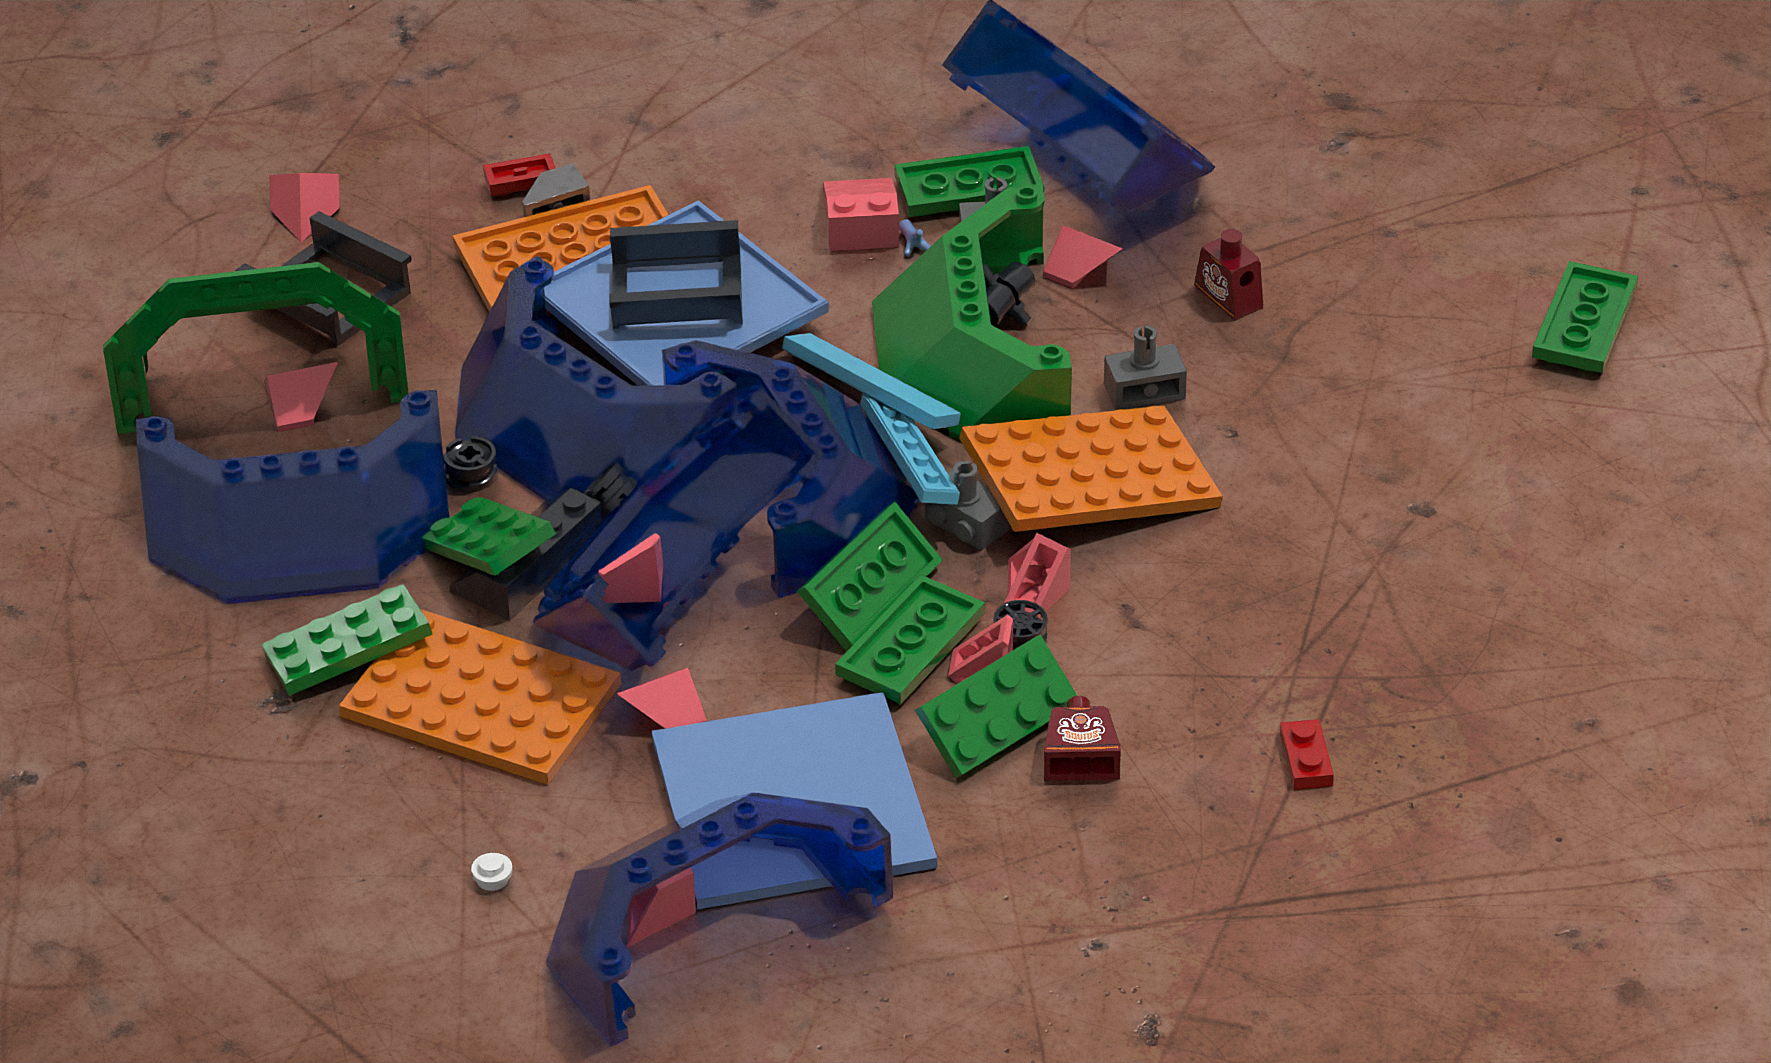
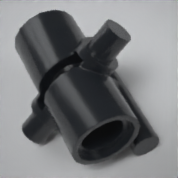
(1007, 291)

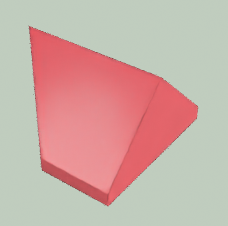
(300, 196)
(1076, 256)
(297, 395)
(1039, 573)
(635, 574)
(982, 649)
(668, 699)
(661, 906)

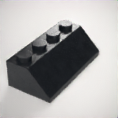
(507, 593)

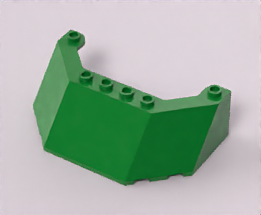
(241, 292)
(938, 326)

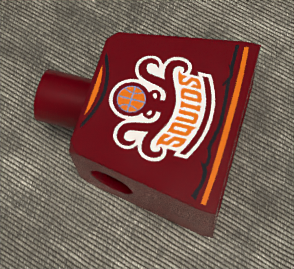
(1230, 275)
(1081, 743)

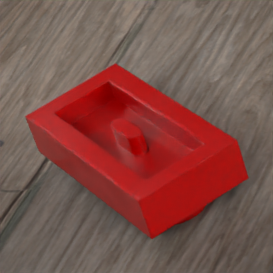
(515, 174)
(1306, 754)

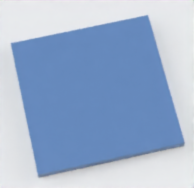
(771, 304)
(810, 752)

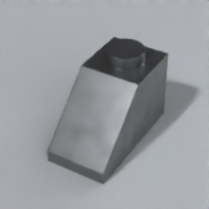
(556, 190)

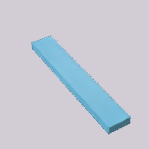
(871, 381)
(911, 453)

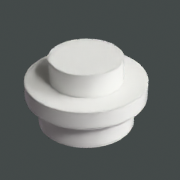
(492, 871)

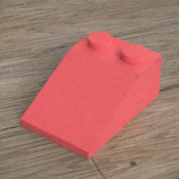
(861, 214)

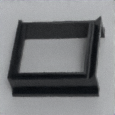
(676, 246)
(358, 252)

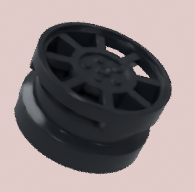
(470, 462)
(610, 488)
(1025, 624)

